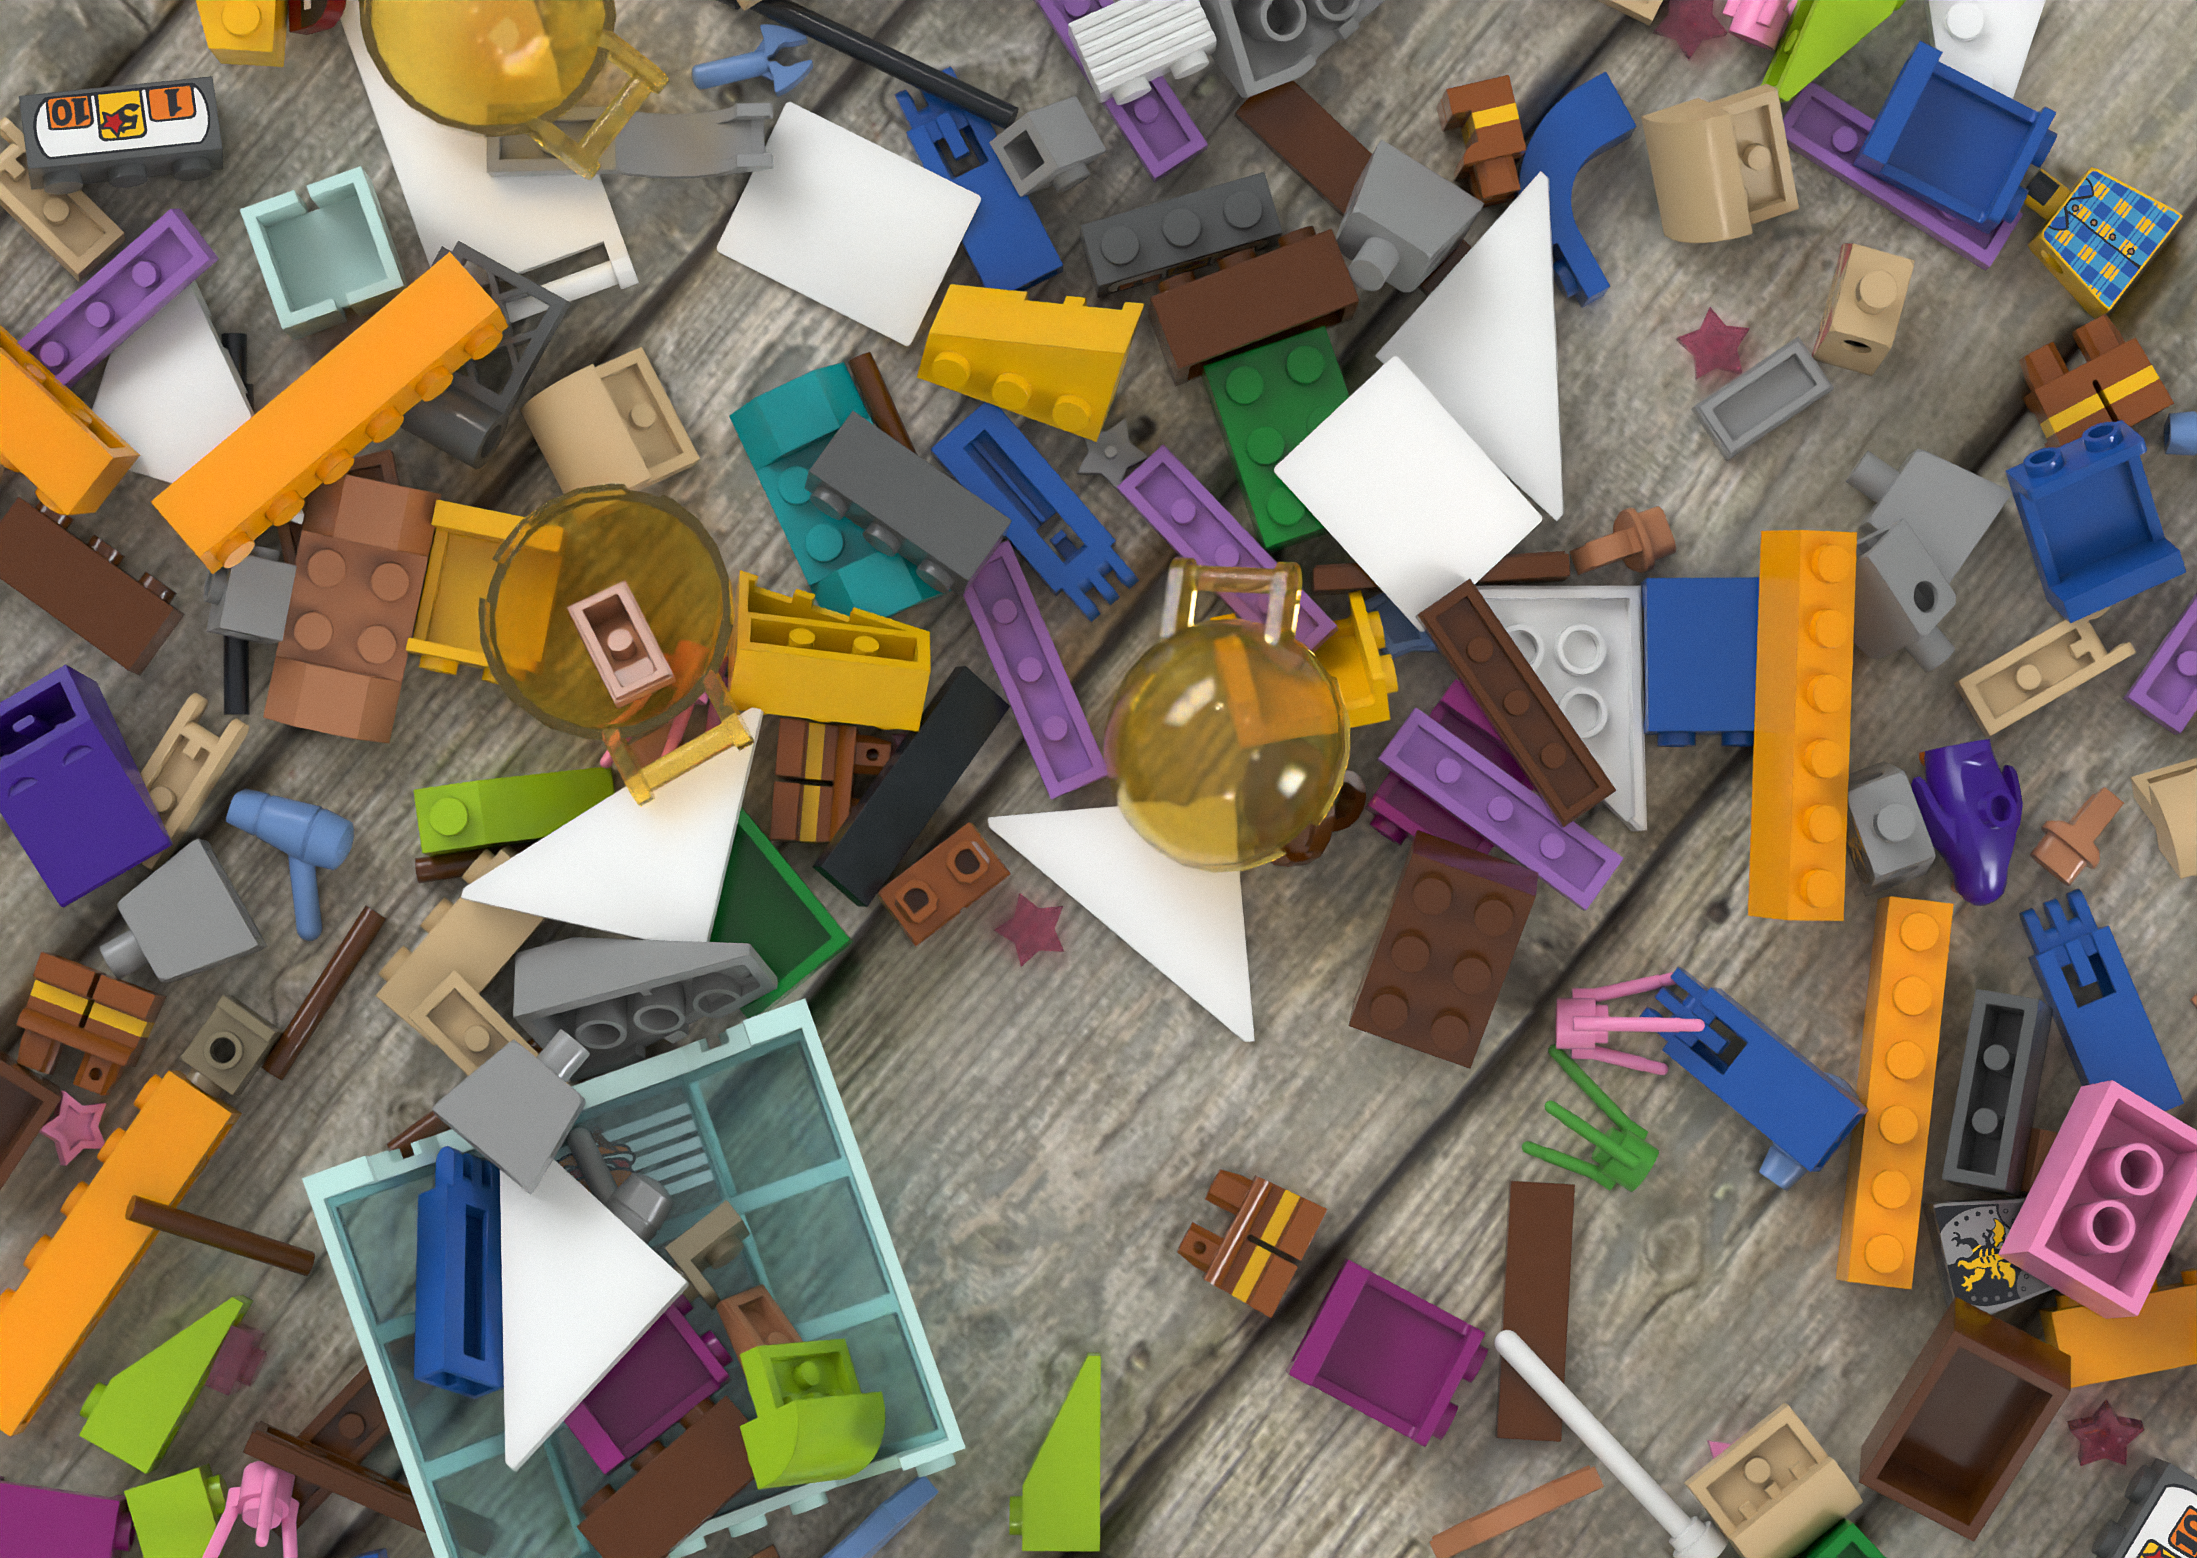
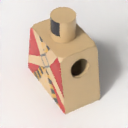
(1862, 308)

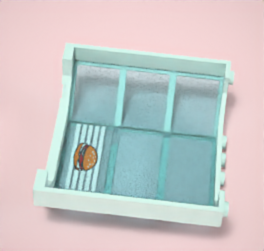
(711, 1126)

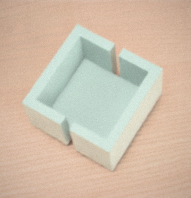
(325, 256)

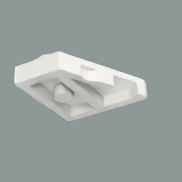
(1984, 37)

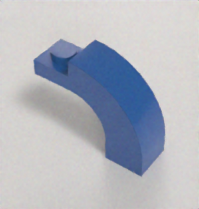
(1567, 138)

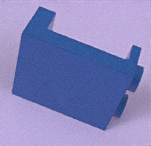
(1955, 142)
(2093, 521)
(1700, 659)

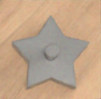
(1111, 455)

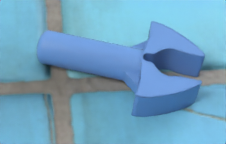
(757, 63)

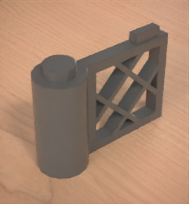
(468, 416)

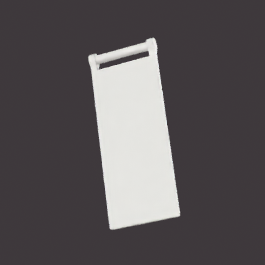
(507, 218)

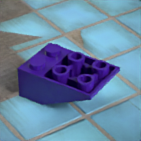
(73, 786)

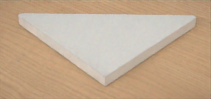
(1491, 347)
(173, 390)
(1591, 662)
(633, 866)
(1167, 912)
(572, 1301)

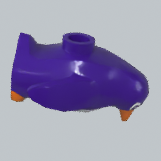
(1970, 816)

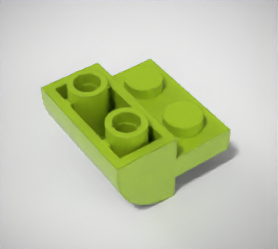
(809, 1414)

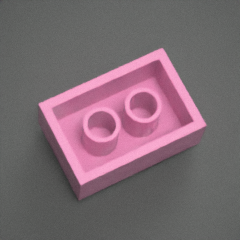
(2107, 1201)

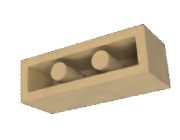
(462, 937)

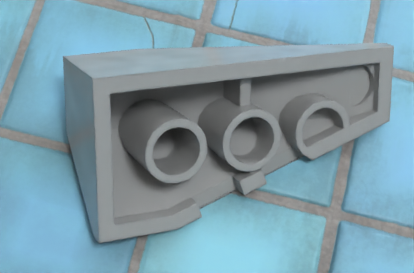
(1278, 40)
(631, 992)

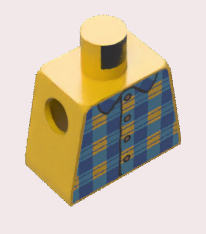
(2096, 234)

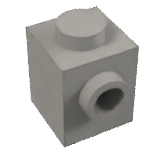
(1049, 148)
(251, 597)

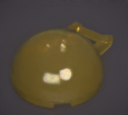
(508, 67)
(682, 588)
(1226, 727)

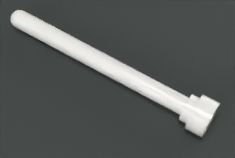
(1688, 1535)

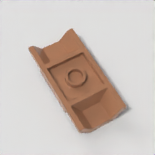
(352, 608)

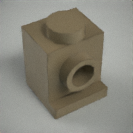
(253, 1041)

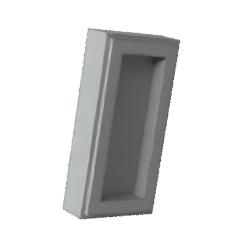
(1762, 398)

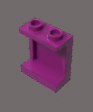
(1404, 810)
(1388, 1353)
(649, 1389)
(62, 1523)

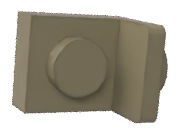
(707, 1243)

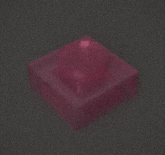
(238, 1360)

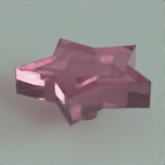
(1690, 24)
(1714, 345)
(1032, 929)
(2104, 1435)

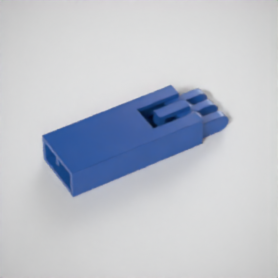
(1005, 234)
(1010, 475)
(2110, 1034)
(1766, 1081)
(460, 1278)

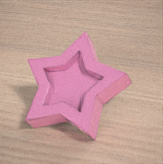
(74, 1127)

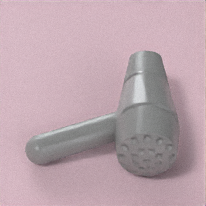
(637, 1202)

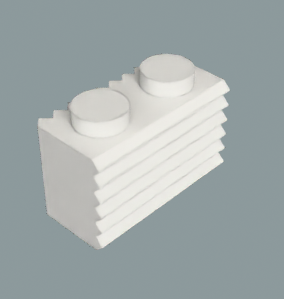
(1141, 41)

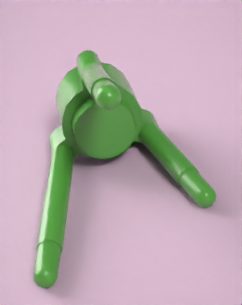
(1621, 1155)

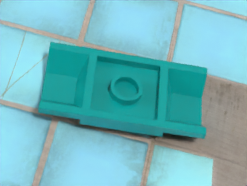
(783, 439)

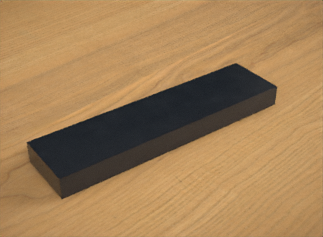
(911, 787)

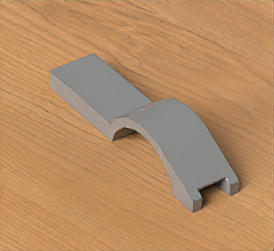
(650, 145)

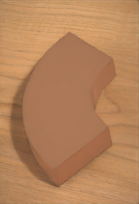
(1516, 1512)

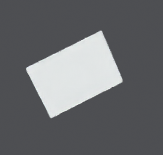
(849, 224)
(1407, 491)

